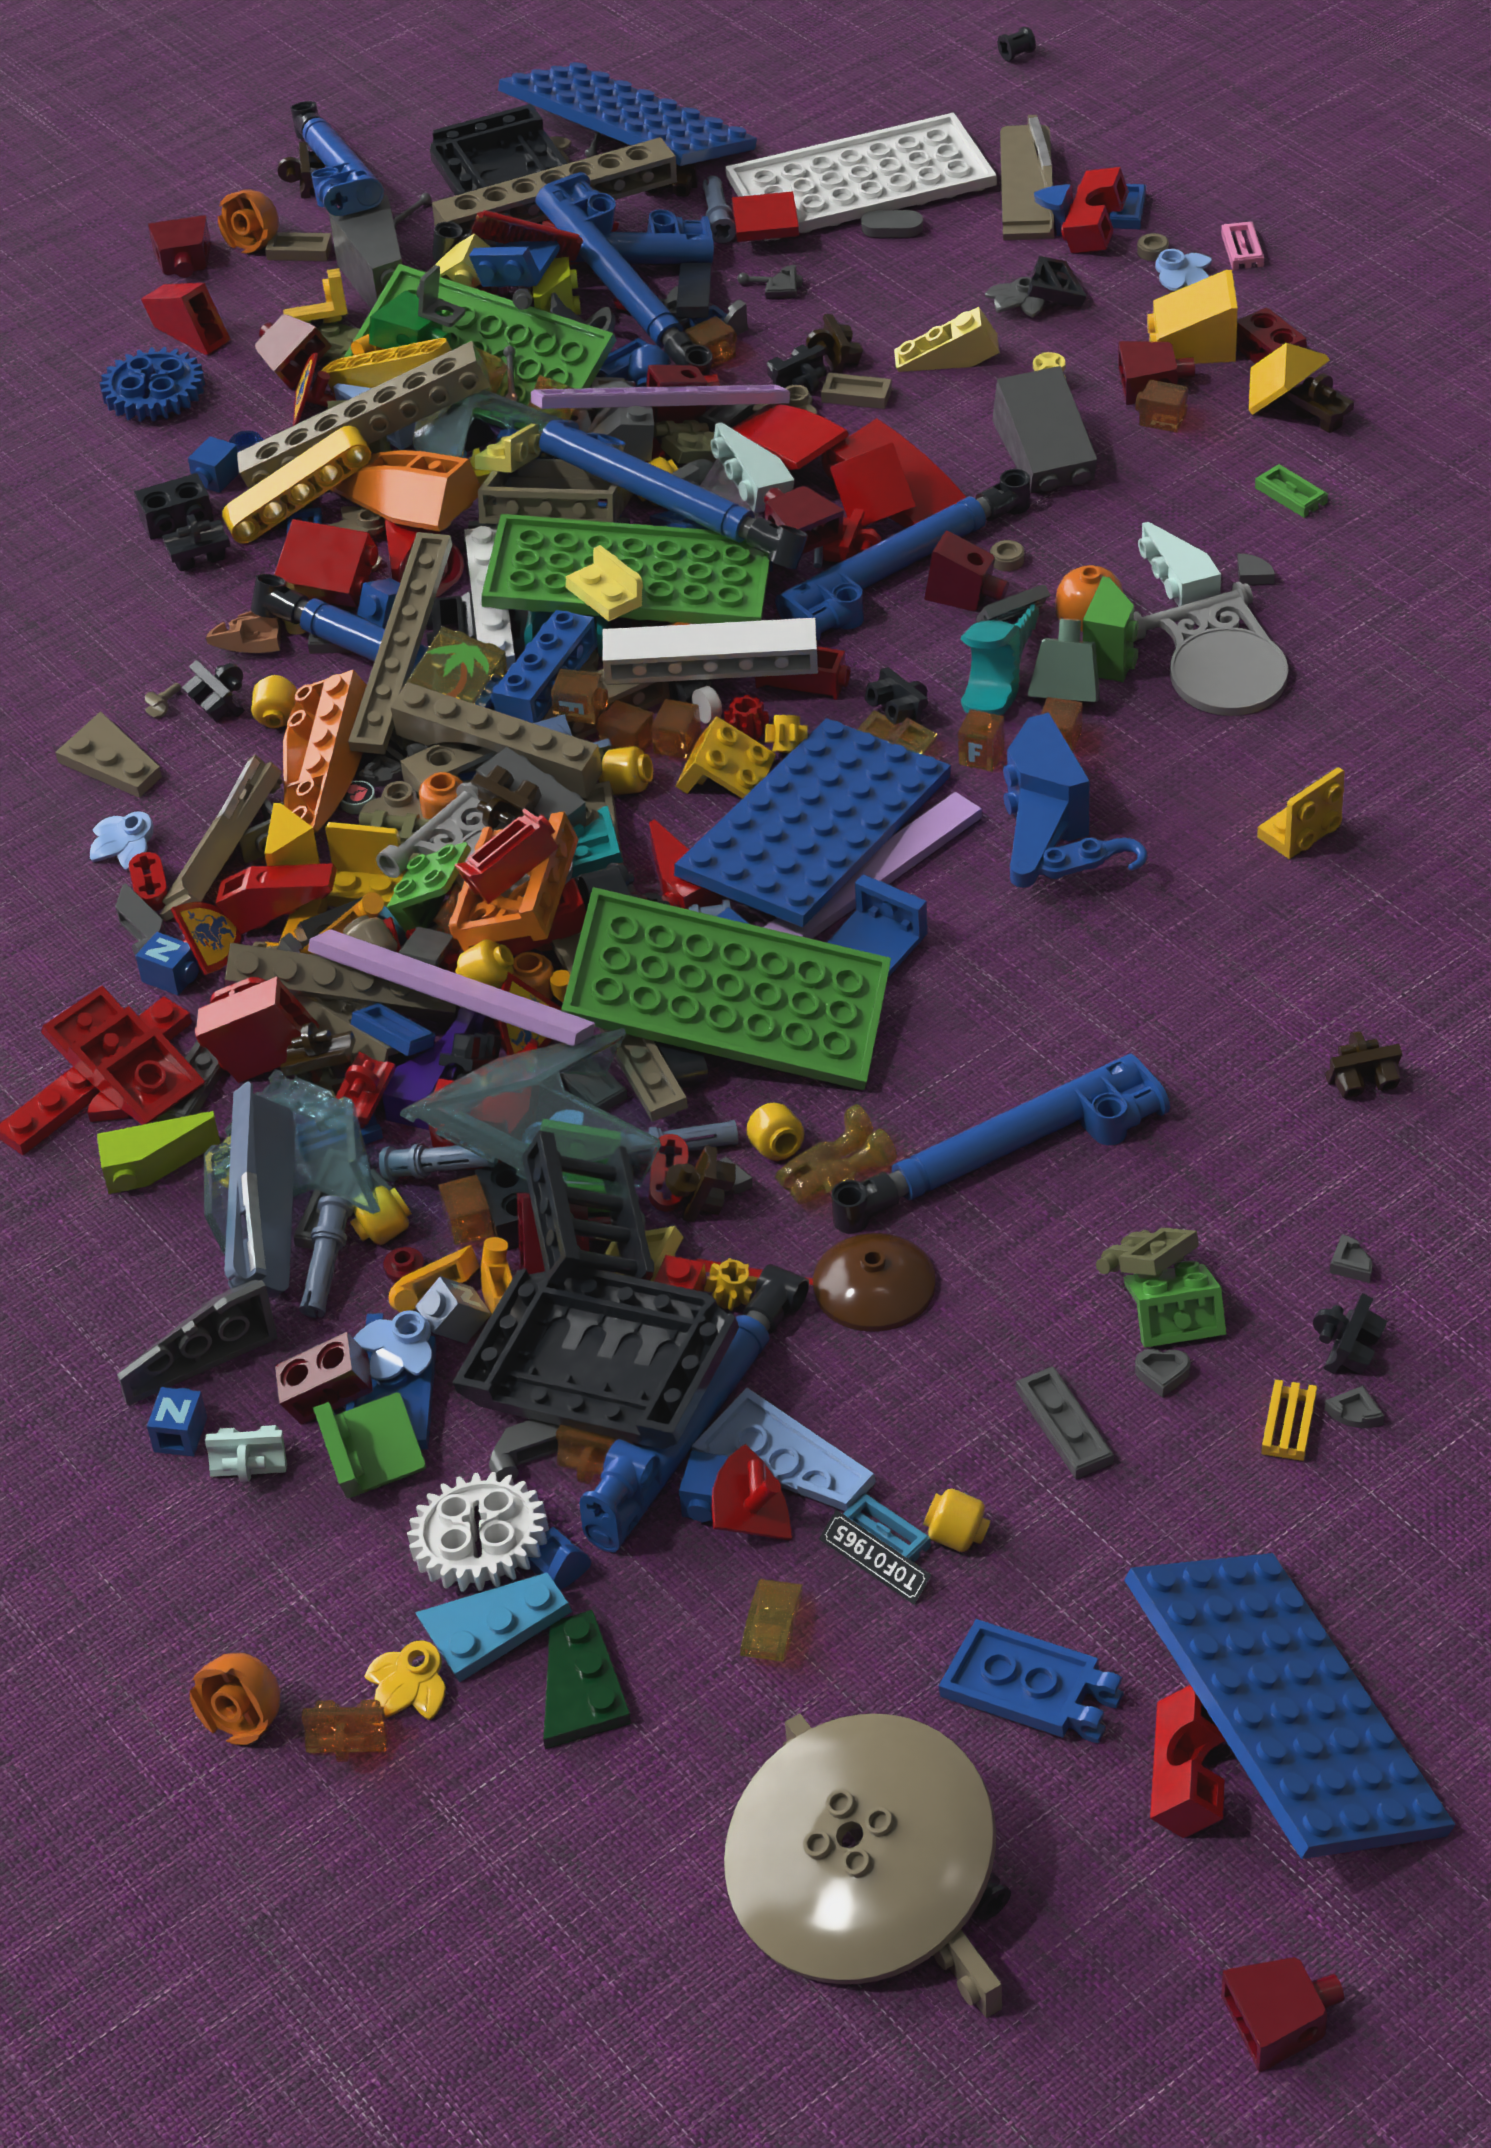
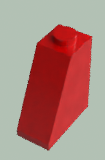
(187, 315)

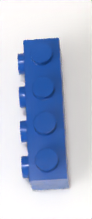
(560, 644)

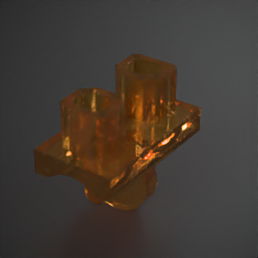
(582, 1451)
(345, 1728)

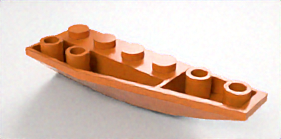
(413, 487)
(317, 748)

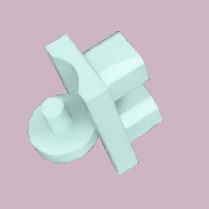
(246, 1452)

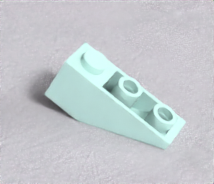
(749, 466)
(1183, 569)

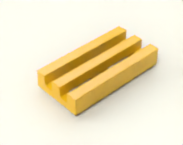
(1293, 1394)

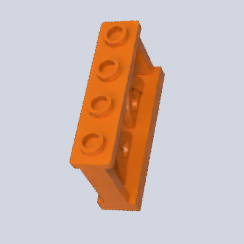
(517, 915)

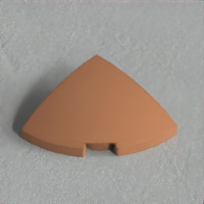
(247, 634)

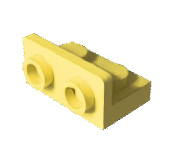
(511, 451)
(607, 585)

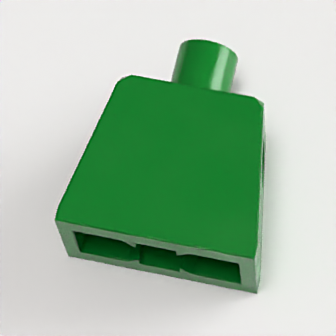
(400, 325)

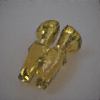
(821, 1166)

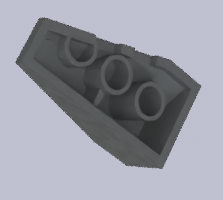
(629, 424)
(210, 1336)

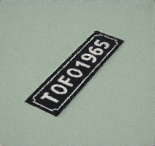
(875, 1557)

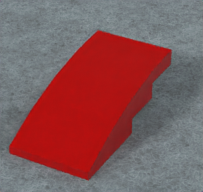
(791, 433)
(927, 482)
(122, 1056)

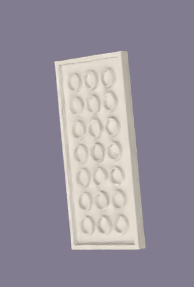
(870, 172)

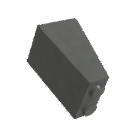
(367, 249)
(1043, 429)

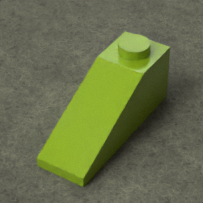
(150, 1151)

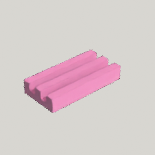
(1245, 258)

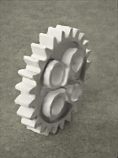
(509, 1530)

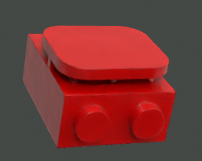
(327, 562)
(251, 1026)

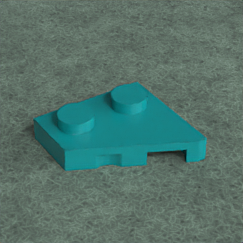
(596, 845)

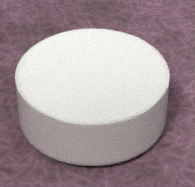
(708, 702)

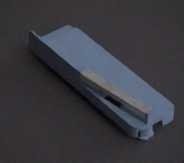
(261, 1191)

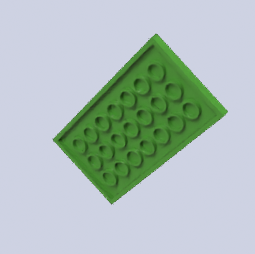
(542, 340)
(683, 570)
(727, 988)

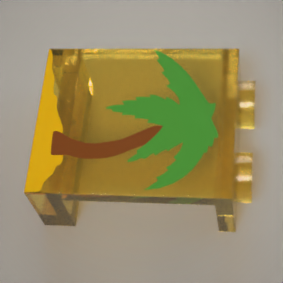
(458, 665)

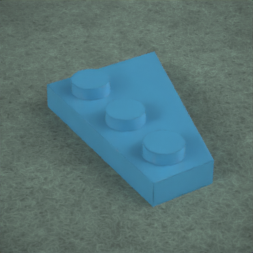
(493, 1622)

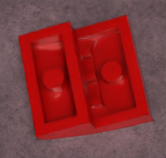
(874, 484)

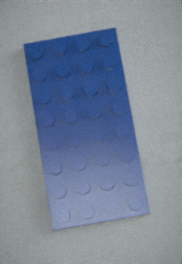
(626, 112)
(812, 822)
(1288, 1705)

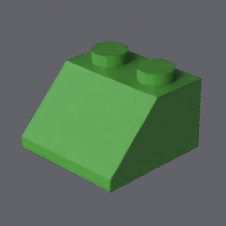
(1113, 629)

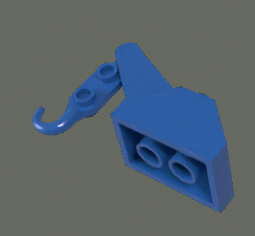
(1051, 804)

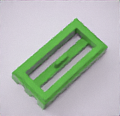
(1289, 493)

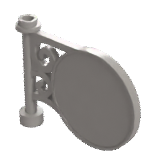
(1223, 666)
(445, 824)

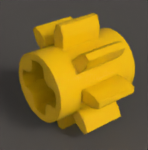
(785, 733)
(730, 1284)

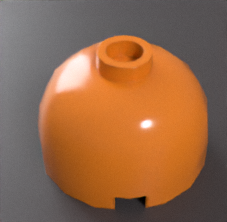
(248, 220)
(1078, 590)
(236, 1697)

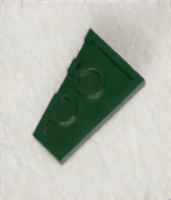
(581, 1683)

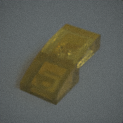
(908, 734)
(771, 1620)

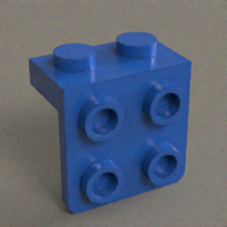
(514, 263)
(884, 922)

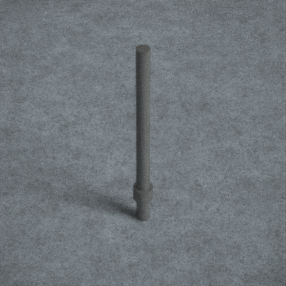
(522, 298)

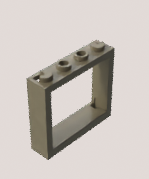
(550, 490)

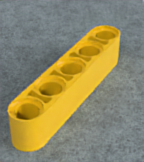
(383, 365)
(296, 484)

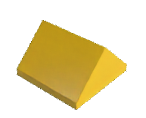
(1280, 373)
(289, 839)

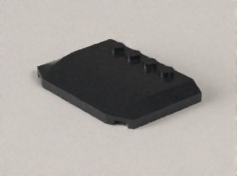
(493, 149)
(599, 1354)

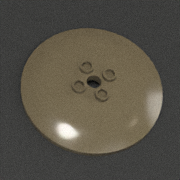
(894, 1894)

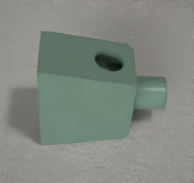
(1066, 666)

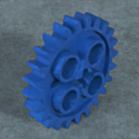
(152, 384)

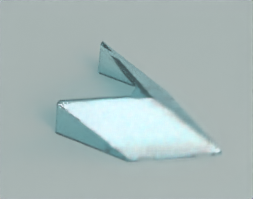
(448, 428)
(516, 1095)
(326, 1156)

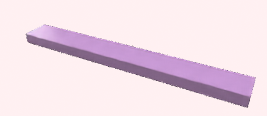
(659, 396)
(893, 859)
(452, 987)

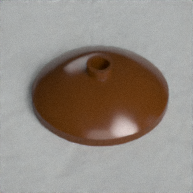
(874, 1282)

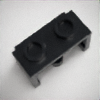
(449, 611)

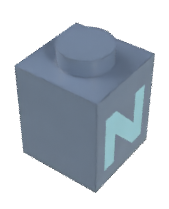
(453, 1309)

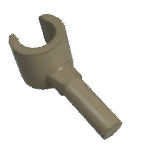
(158, 703)

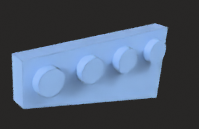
(789, 1450)

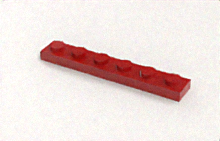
(73, 1091)

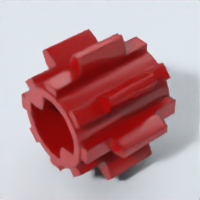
(747, 716)

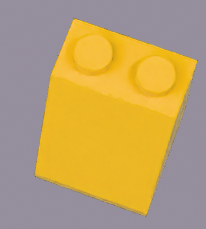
(1198, 320)

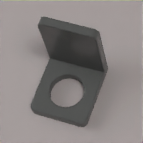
(429, 303)
(254, 840)

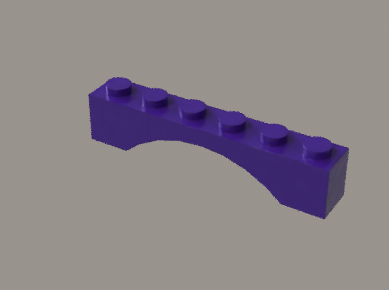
(420, 1075)

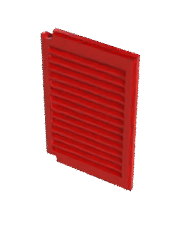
(510, 229)

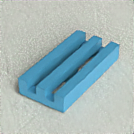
(918, 1539)

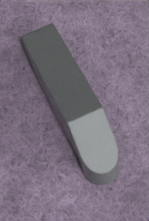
(137, 917)
(522, 1444)

